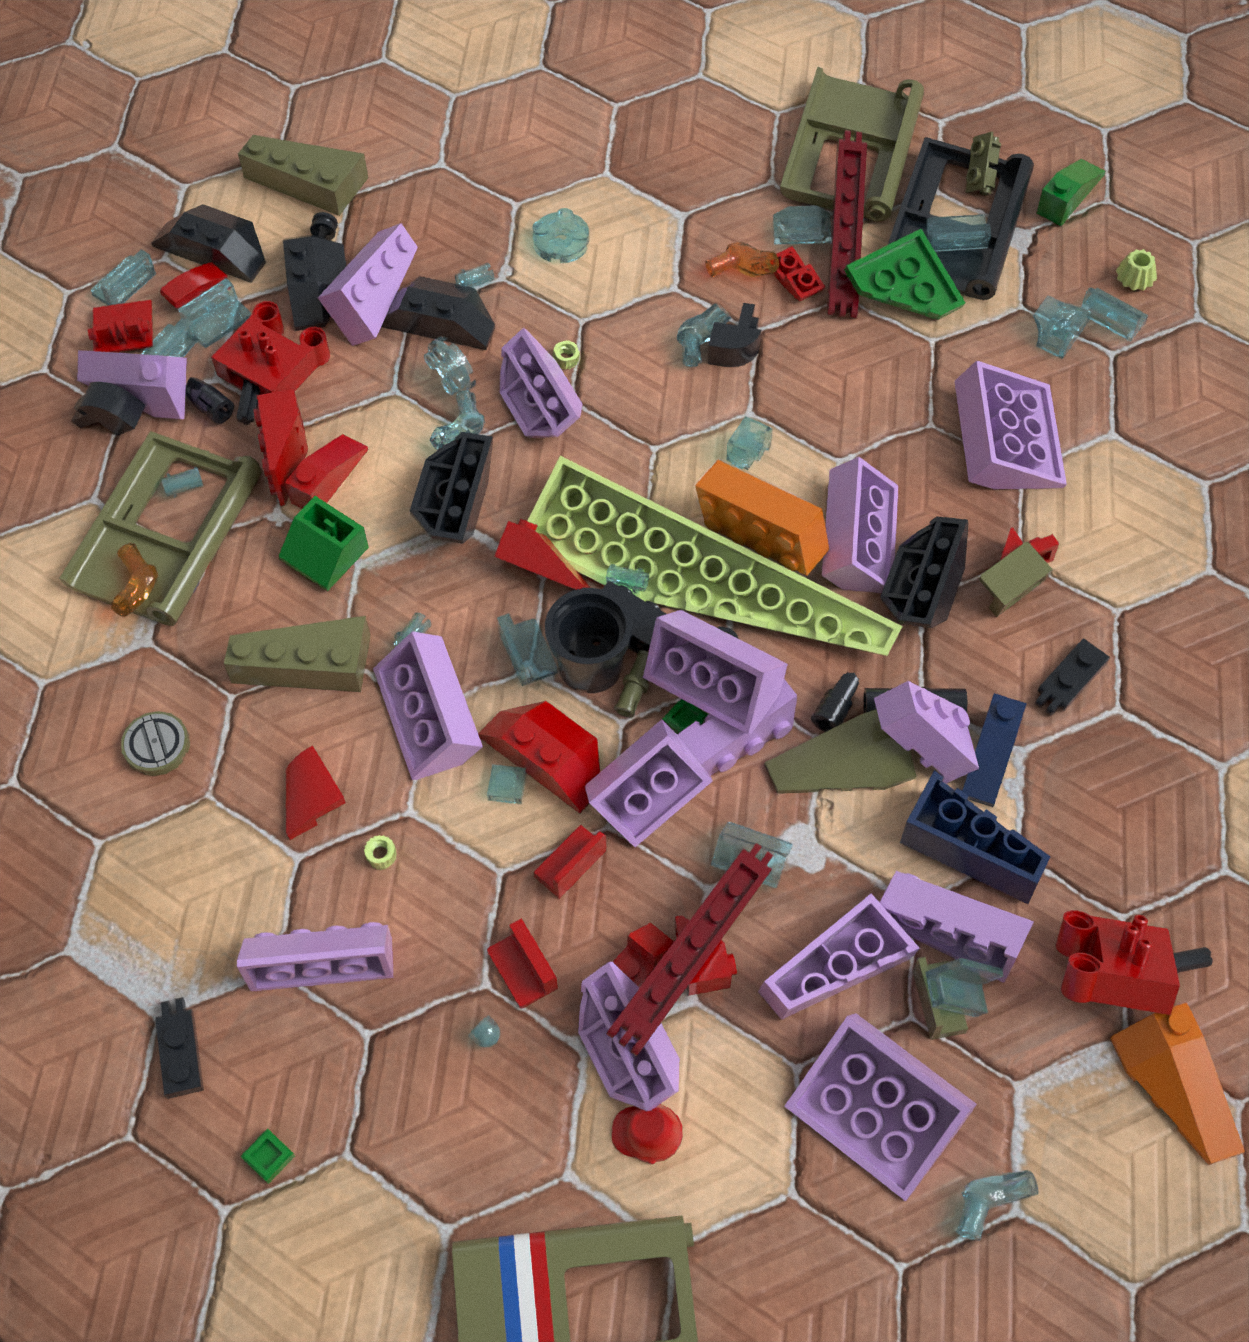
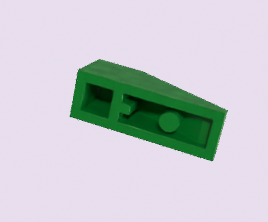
(1068, 190)

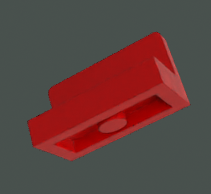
(571, 860)
(523, 966)

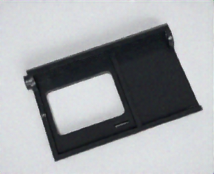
(972, 270)

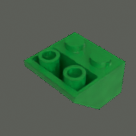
(323, 543)

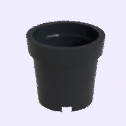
(577, 623)

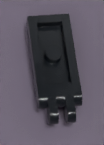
(1071, 676)
(178, 1050)

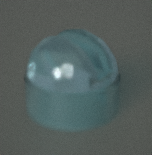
(486, 1032)

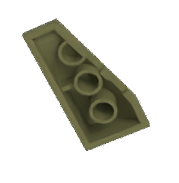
(844, 758)

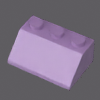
(647, 783)

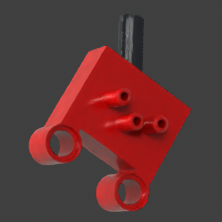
(265, 361)
(1123, 962)

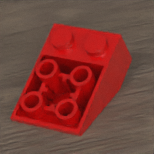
(280, 438)

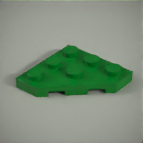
(907, 277)

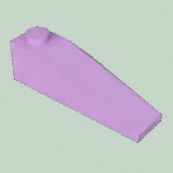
(150, 378)

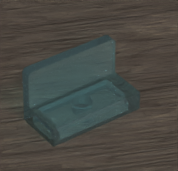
(958, 232)
(125, 279)
(215, 313)
(1114, 313)
(173, 340)
(526, 649)
(736, 837)
(959, 986)

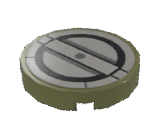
(155, 743)

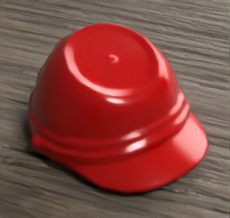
(647, 1134)

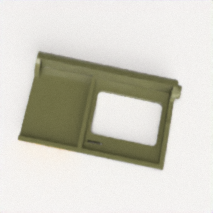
(885, 123)

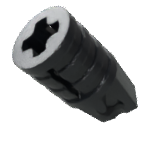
(209, 400)

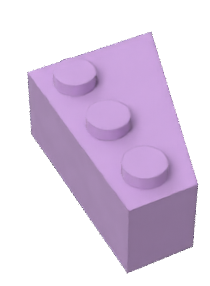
(929, 727)

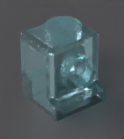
(748, 443)

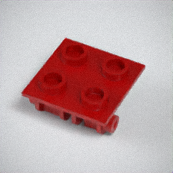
(122, 327)

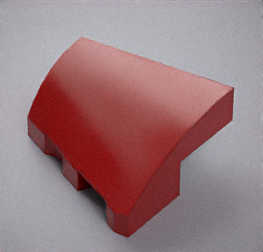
(308, 792)

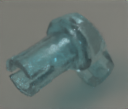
(698, 331)
(468, 421)
(992, 1192)

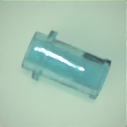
(475, 276)
(181, 482)
(632, 579)
(414, 625)

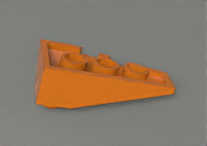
(1177, 1071)

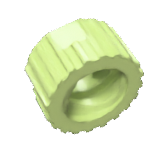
(569, 348)
(388, 859)

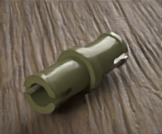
(634, 687)

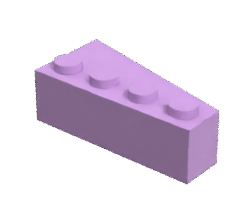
(955, 922)

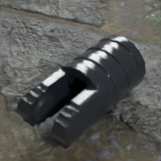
(836, 703)

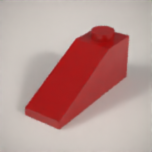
(324, 470)
(536, 553)

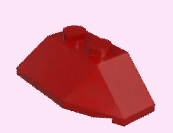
(549, 747)

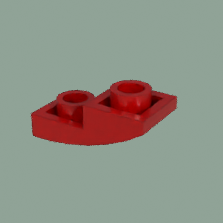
(795, 277)
(192, 284)

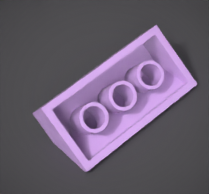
(860, 527)
(713, 670)
(427, 706)
(316, 957)

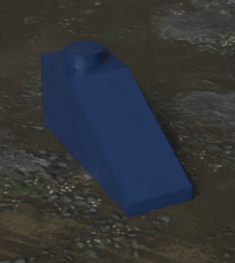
(994, 749)

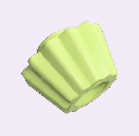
(1137, 270)

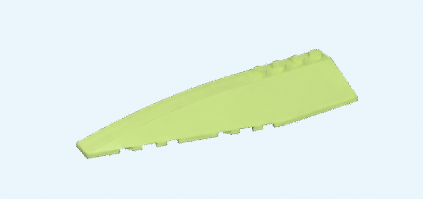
(692, 566)

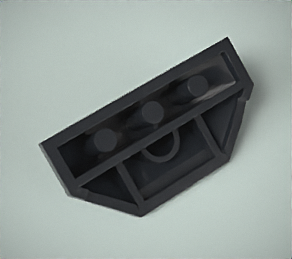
(214, 237)
(310, 269)
(441, 309)
(453, 488)
(927, 573)

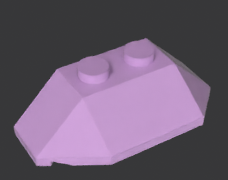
(536, 388)
(634, 1080)

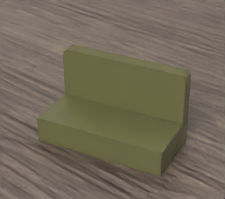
(1014, 577)
(939, 1021)

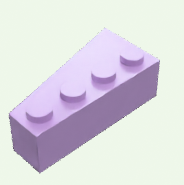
(369, 283)
(721, 745)
(844, 955)

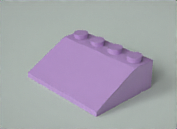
(1008, 430)
(880, 1105)

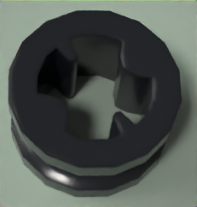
(324, 225)

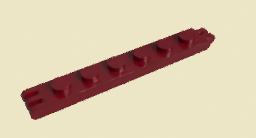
(846, 222)
(691, 949)

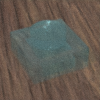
(506, 784)

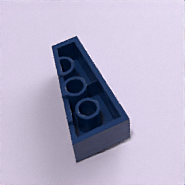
(972, 841)

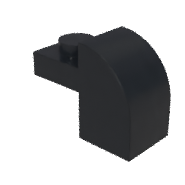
(735, 344)
(109, 406)

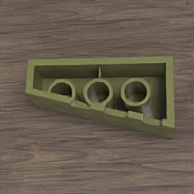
(305, 171)
(302, 656)

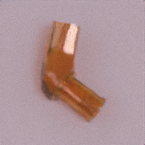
(744, 259)
(140, 582)

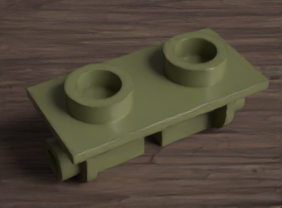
(983, 151)

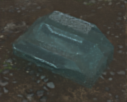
(802, 225)
(1059, 325)

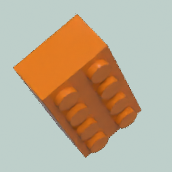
(762, 517)

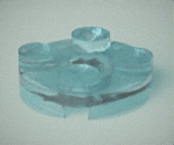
(561, 223)
(450, 366)

